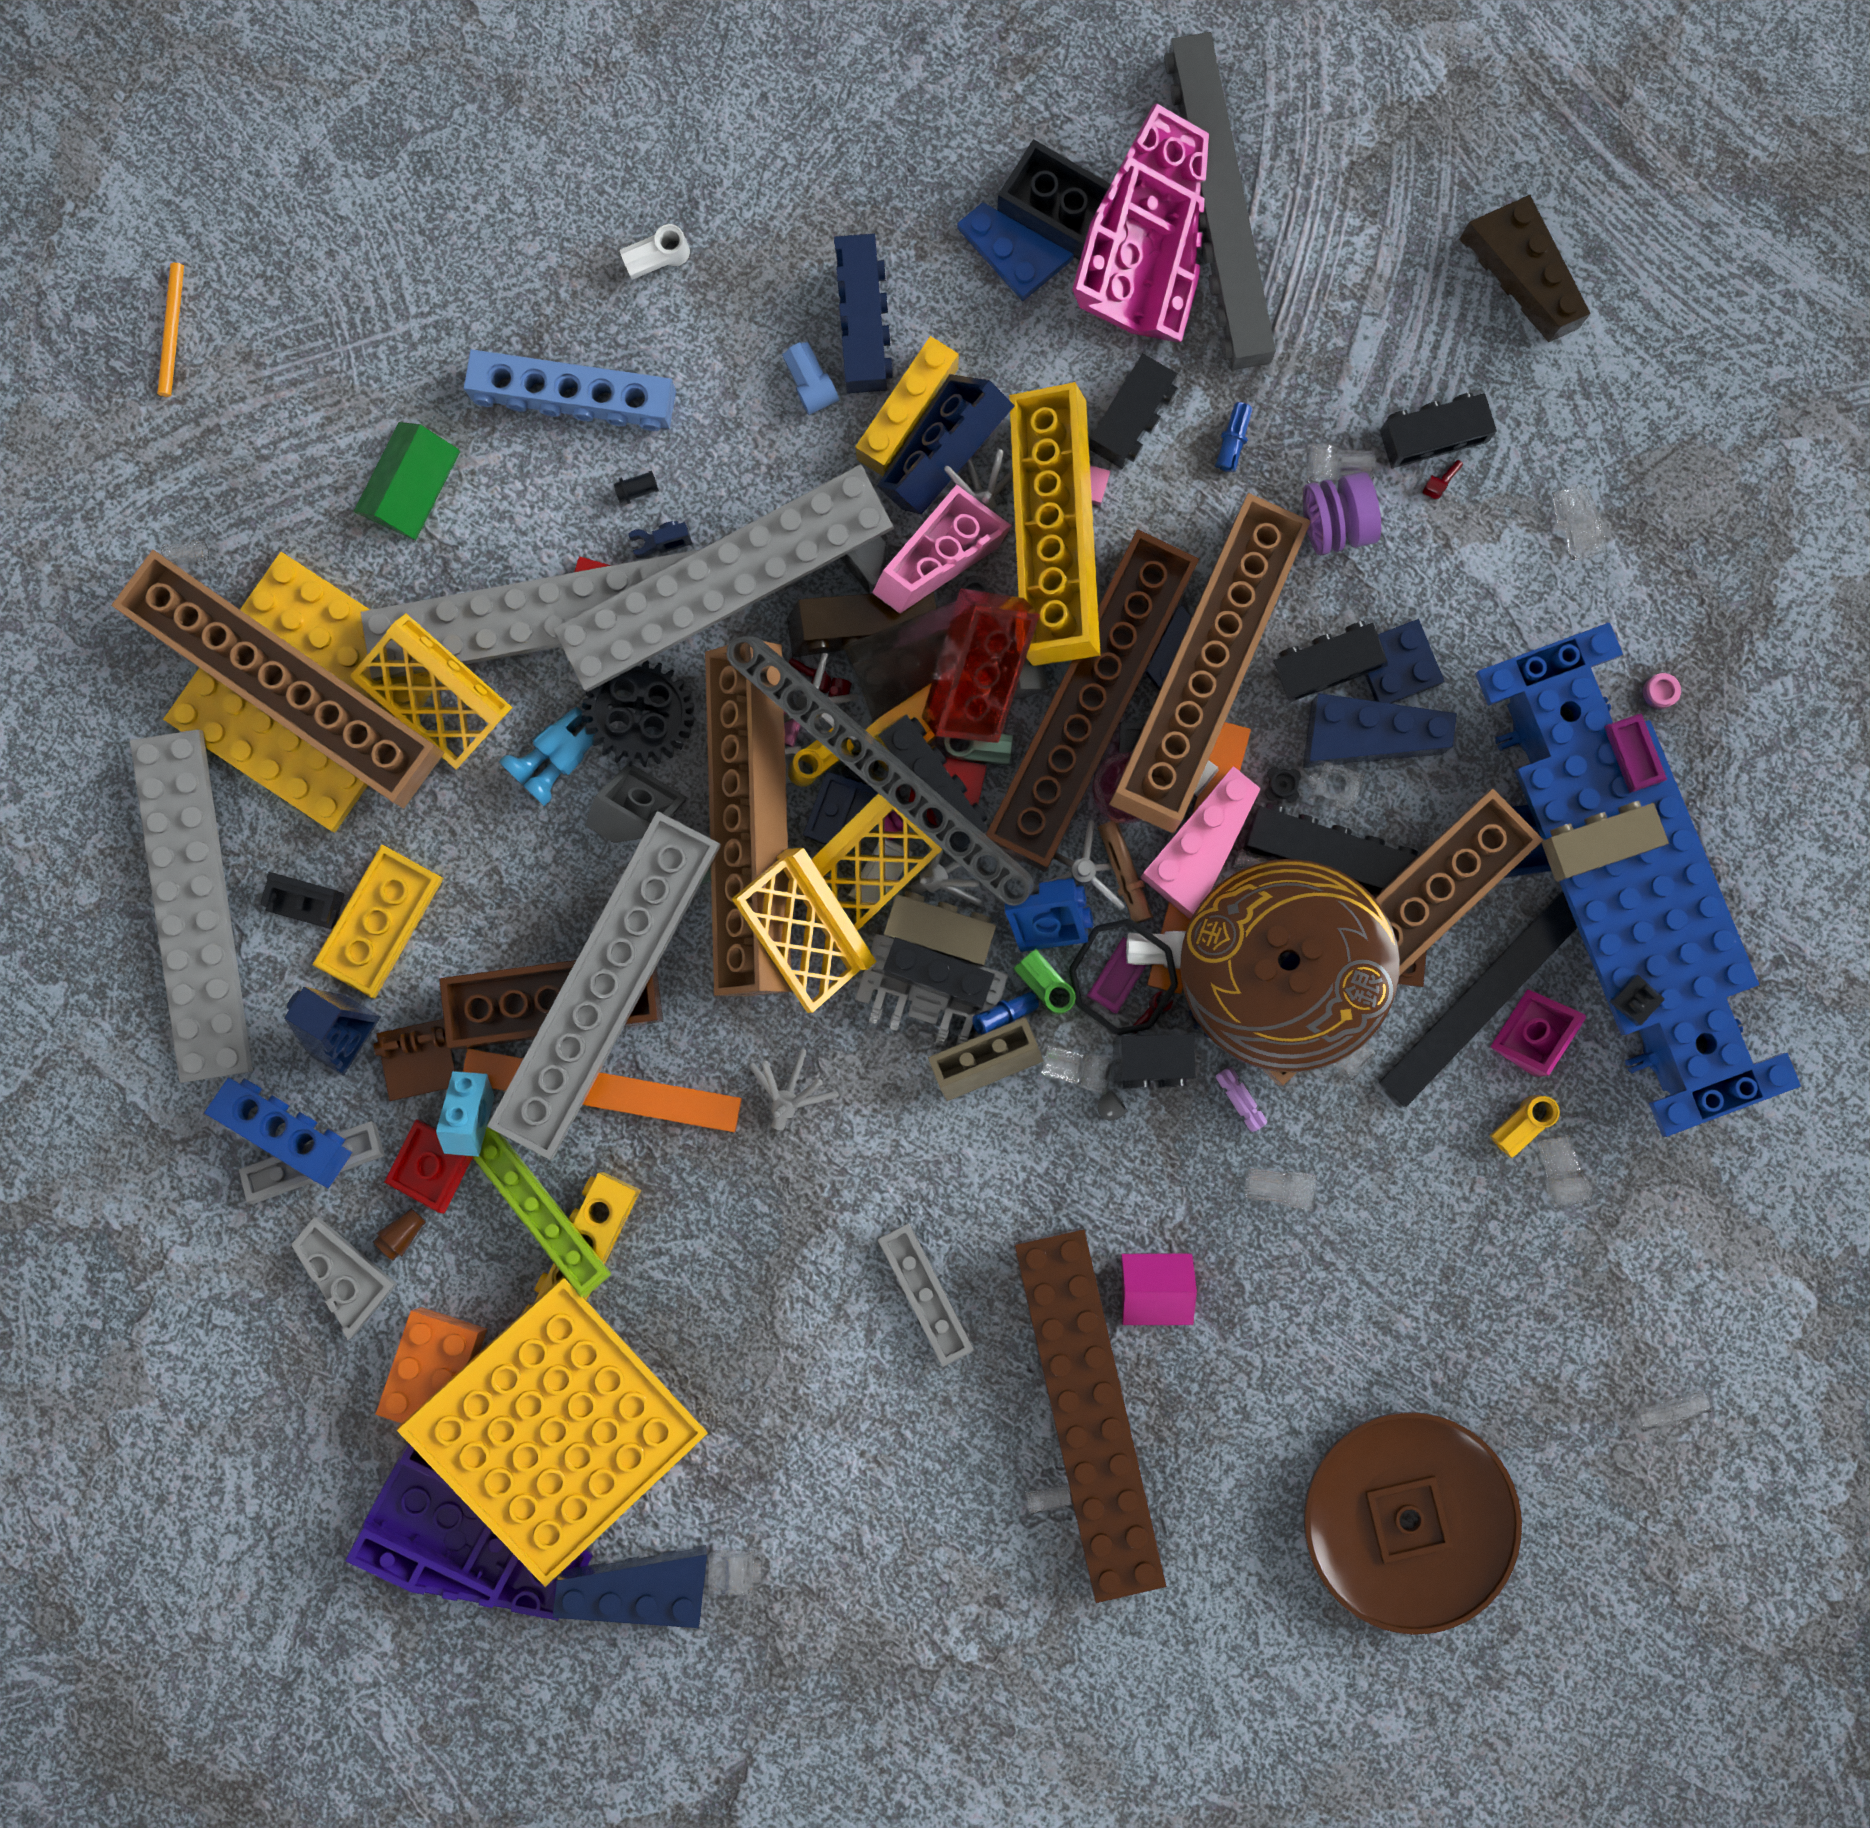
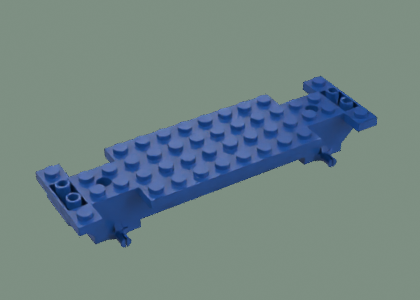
(1647, 912)

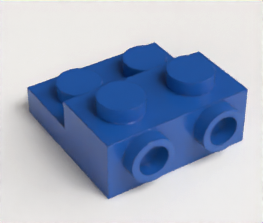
(1051, 917)

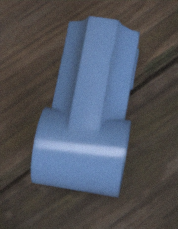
(813, 385)

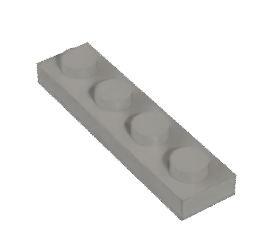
(275, 1177)
(925, 1294)

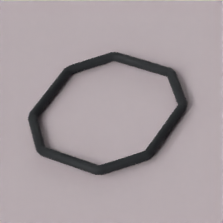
(1171, 968)

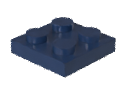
(1410, 665)

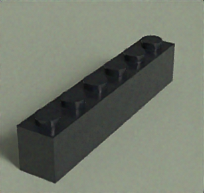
(1304, 839)

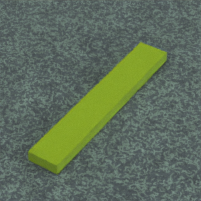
(540, 1214)

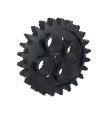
(634, 740)

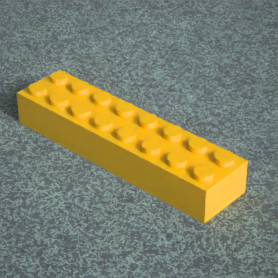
(1055, 522)

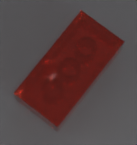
(979, 666)

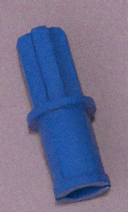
(1234, 437)
(1005, 1013)

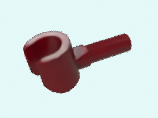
(1435, 486)
(810, 672)
(839, 687)
(1152, 1006)

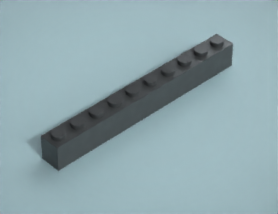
(1225, 217)

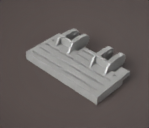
(924, 1004)

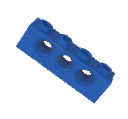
(232, 1109)

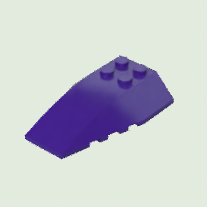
(436, 1545)

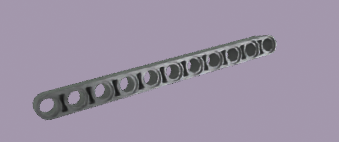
(863, 765)

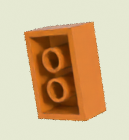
(427, 1358)

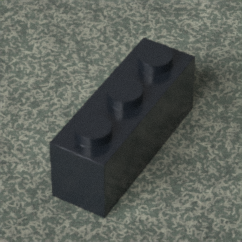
(1134, 412)
(1437, 429)
(1330, 661)
(938, 974)

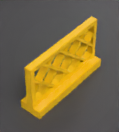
(442, 667)
(851, 836)
(820, 906)

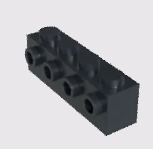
(906, 742)

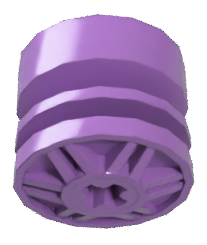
(1342, 513)

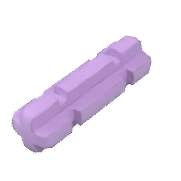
(1241, 1099)

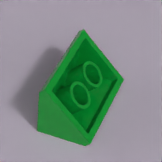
(407, 479)

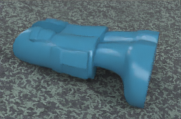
(552, 743)

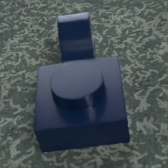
(667, 538)

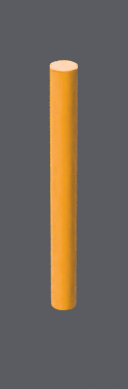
(170, 329)

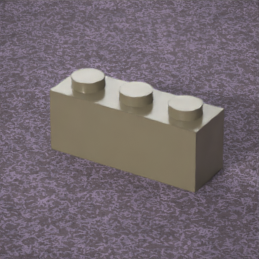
(1604, 840)
(940, 928)
(985, 1059)

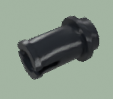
(635, 487)

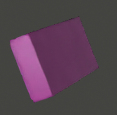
(1635, 753)
(1115, 980)

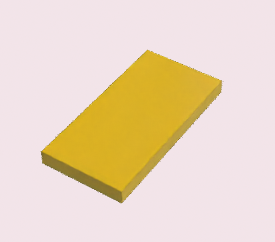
(378, 921)

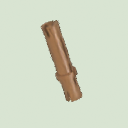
(1130, 886)

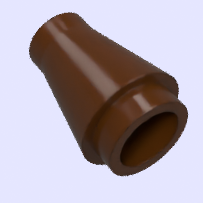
(399, 1234)

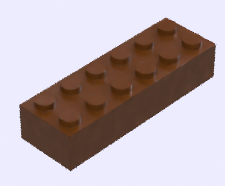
(515, 1002)

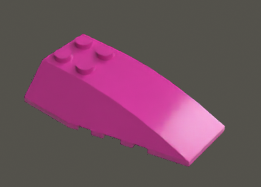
(1145, 234)

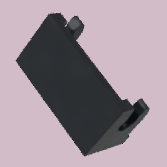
(301, 900)

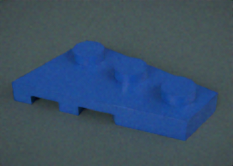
(1013, 250)

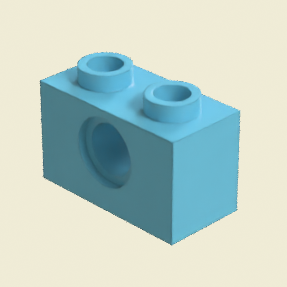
(465, 1113)

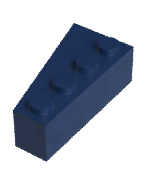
(861, 313)
(946, 435)
(1369, 731)
(330, 1026)
(636, 1591)

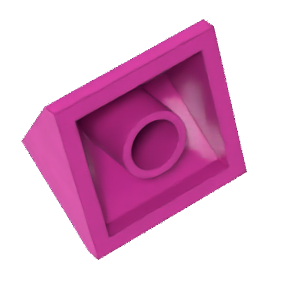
(1537, 1033)
(1158, 1289)

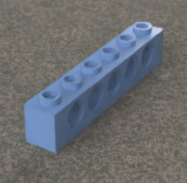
(488, 368)

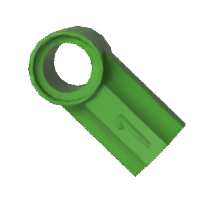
(1042, 980)

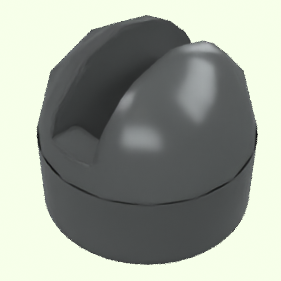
(1111, 1107)

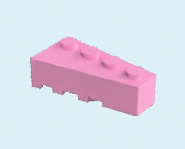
(943, 547)
(1198, 851)

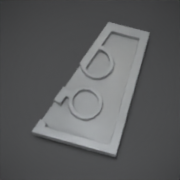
(343, 1274)

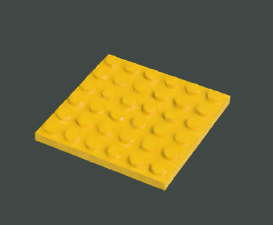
(330, 632)
(552, 1431)

